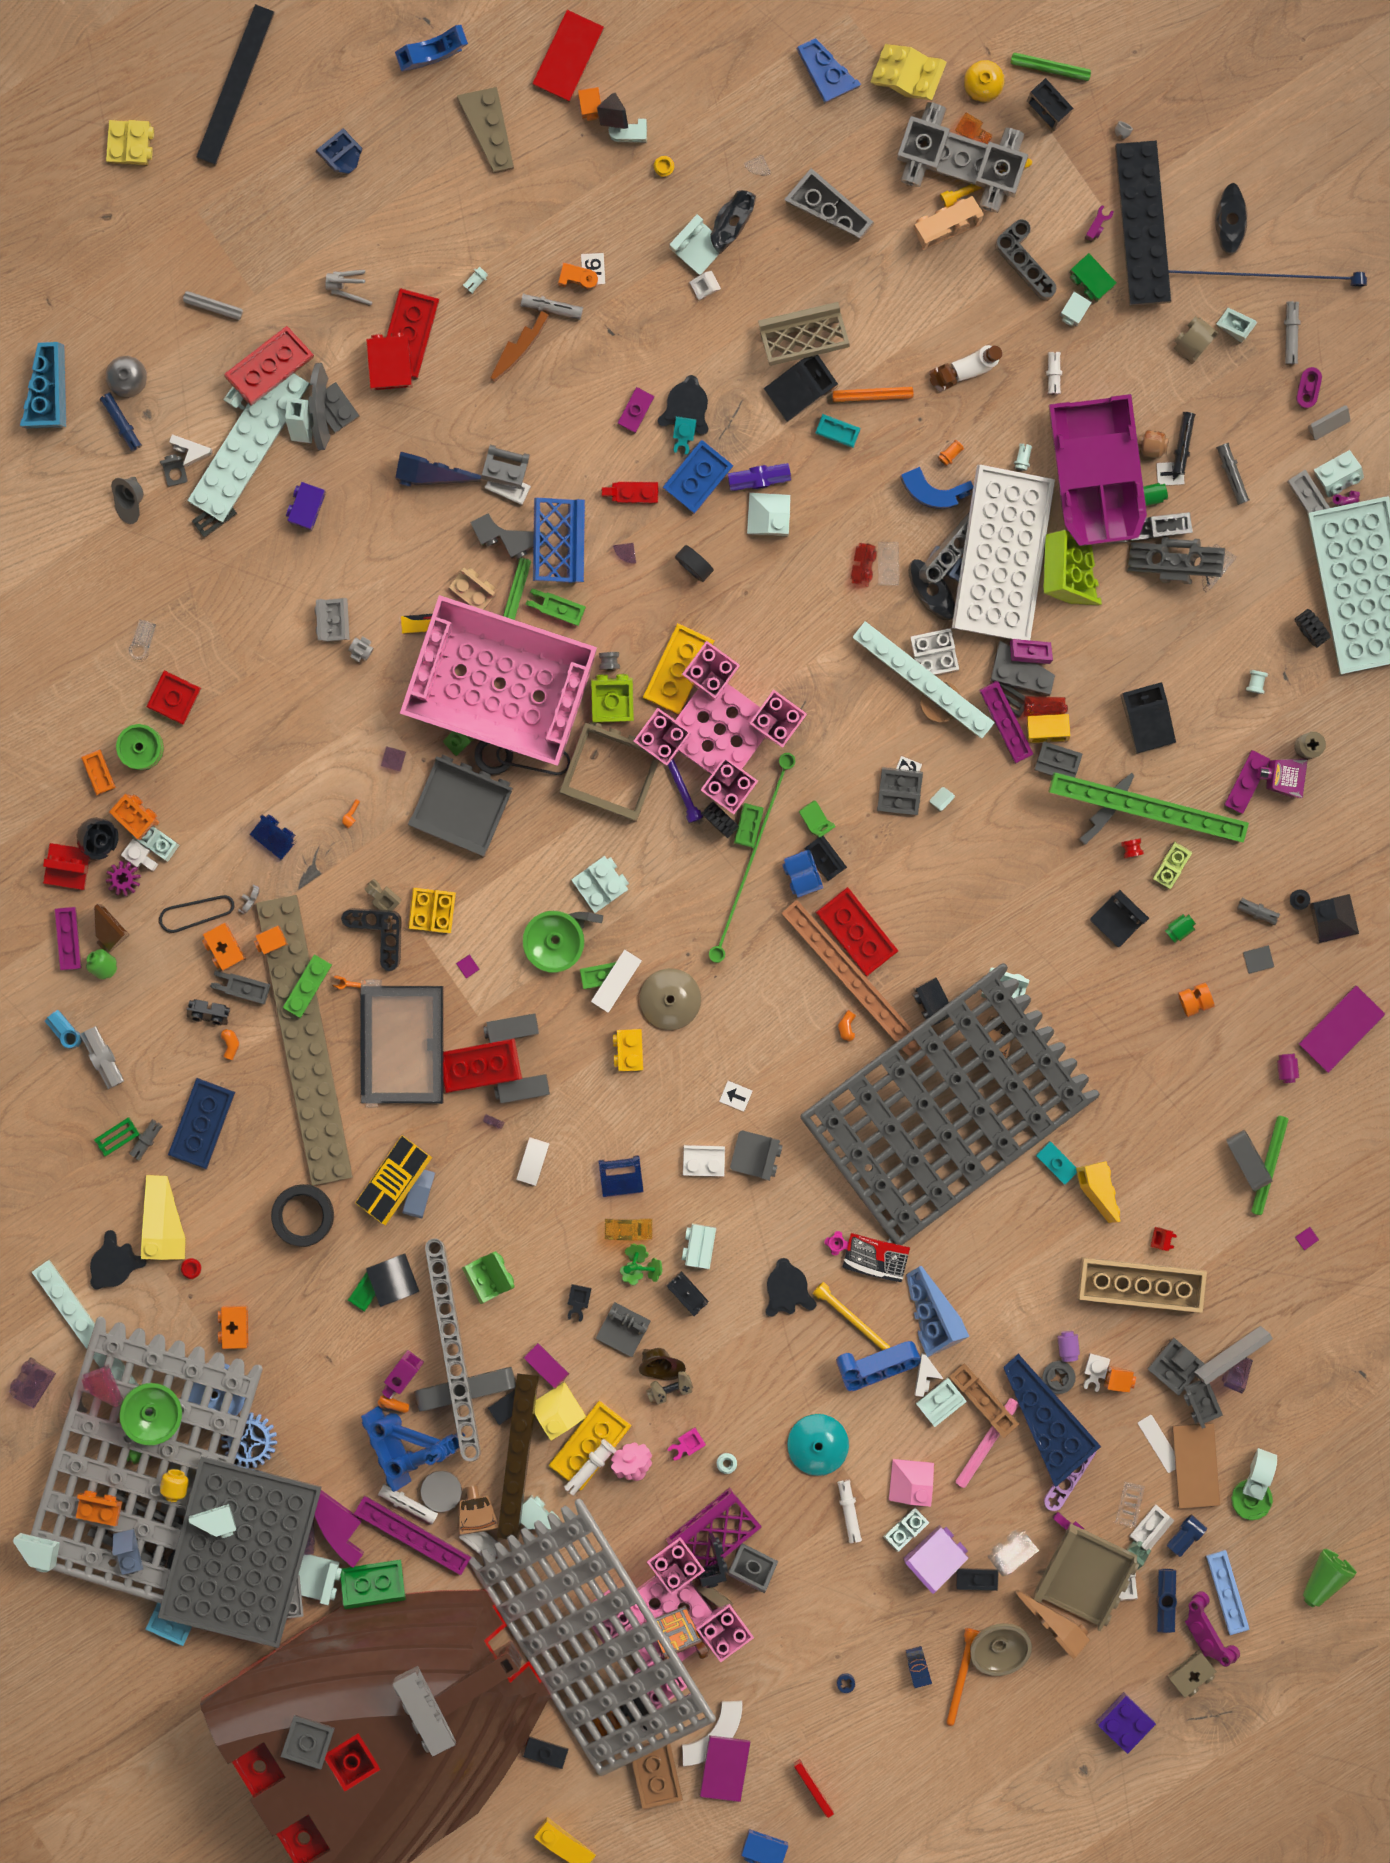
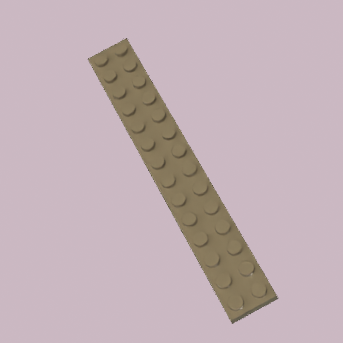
(306, 1048)

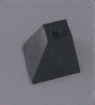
(1334, 918)

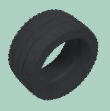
(288, 1236)

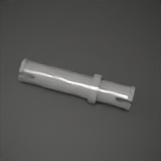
(551, 306)
(1292, 322)

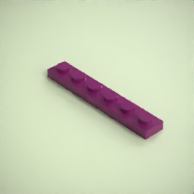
(412, 1535)

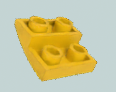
(431, 910)

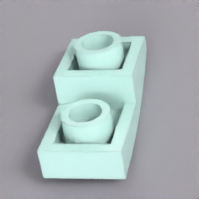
(159, 843)
(906, 1529)

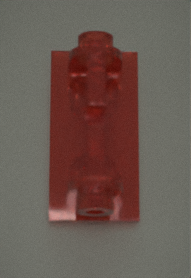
(866, 555)
(1044, 706)

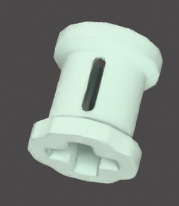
(1257, 682)

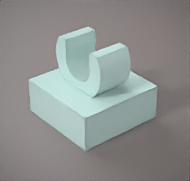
(234, 398)

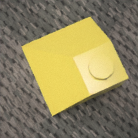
(558, 1411)

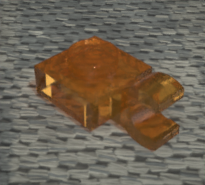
(971, 127)

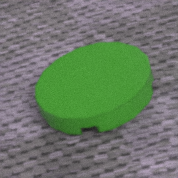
(1248, 1506)

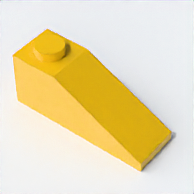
(563, 1843)

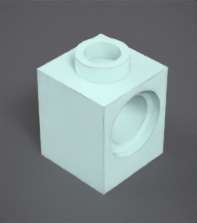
(1074, 309)

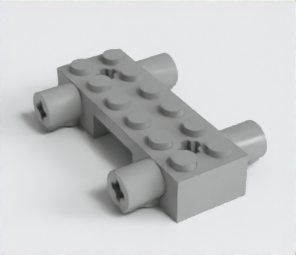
(962, 157)

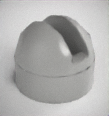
(1123, 129)

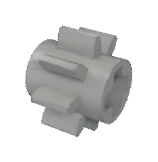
(360, 649)

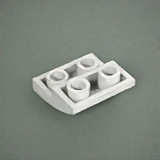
(935, 651)

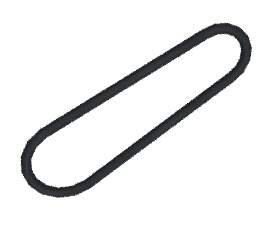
(532, 768)
(196, 902)

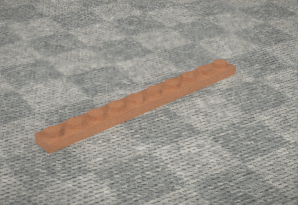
(850, 976)

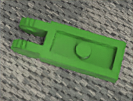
(558, 607)

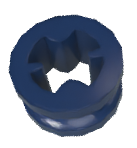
(846, 1689)

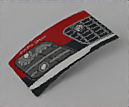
(876, 1258)

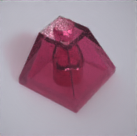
(103, 1385)

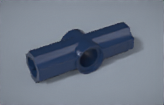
(1166, 1613)

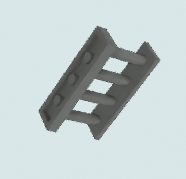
(145, 1555)

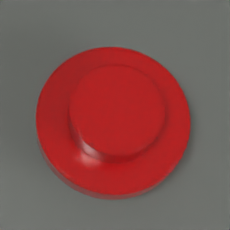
(191, 1268)

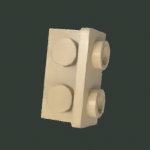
(472, 589)

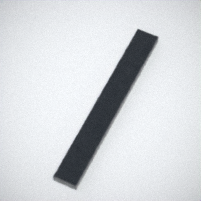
(235, 84)

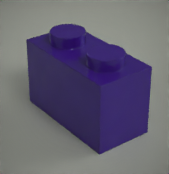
(306, 505)

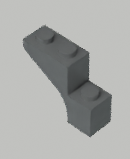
(515, 541)

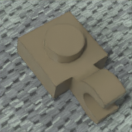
(383, 899)

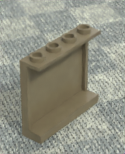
(1087, 1576)

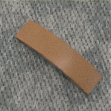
(984, 1400)

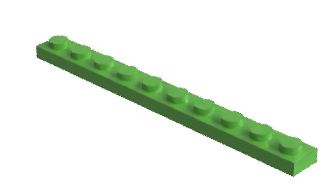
(1148, 807)

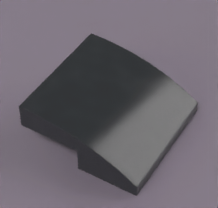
(392, 1280)

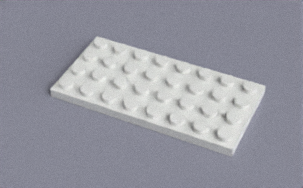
(1003, 553)

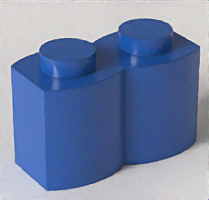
(803, 873)

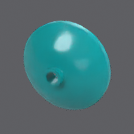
(817, 1429)

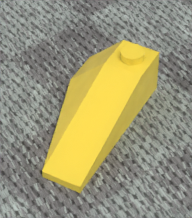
(162, 1227)

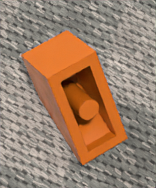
(1119, 1379)

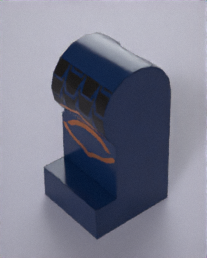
(918, 1667)

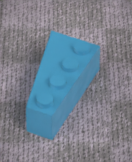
(47, 392)

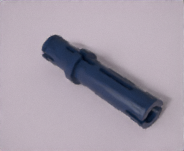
(125, 430)

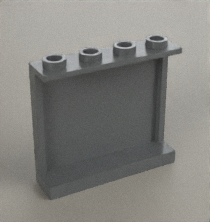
(461, 805)

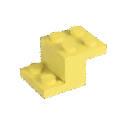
(908, 72)

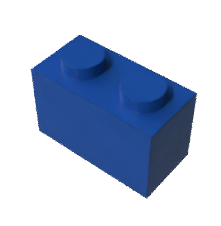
(763, 1848)

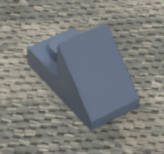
(127, 1551)

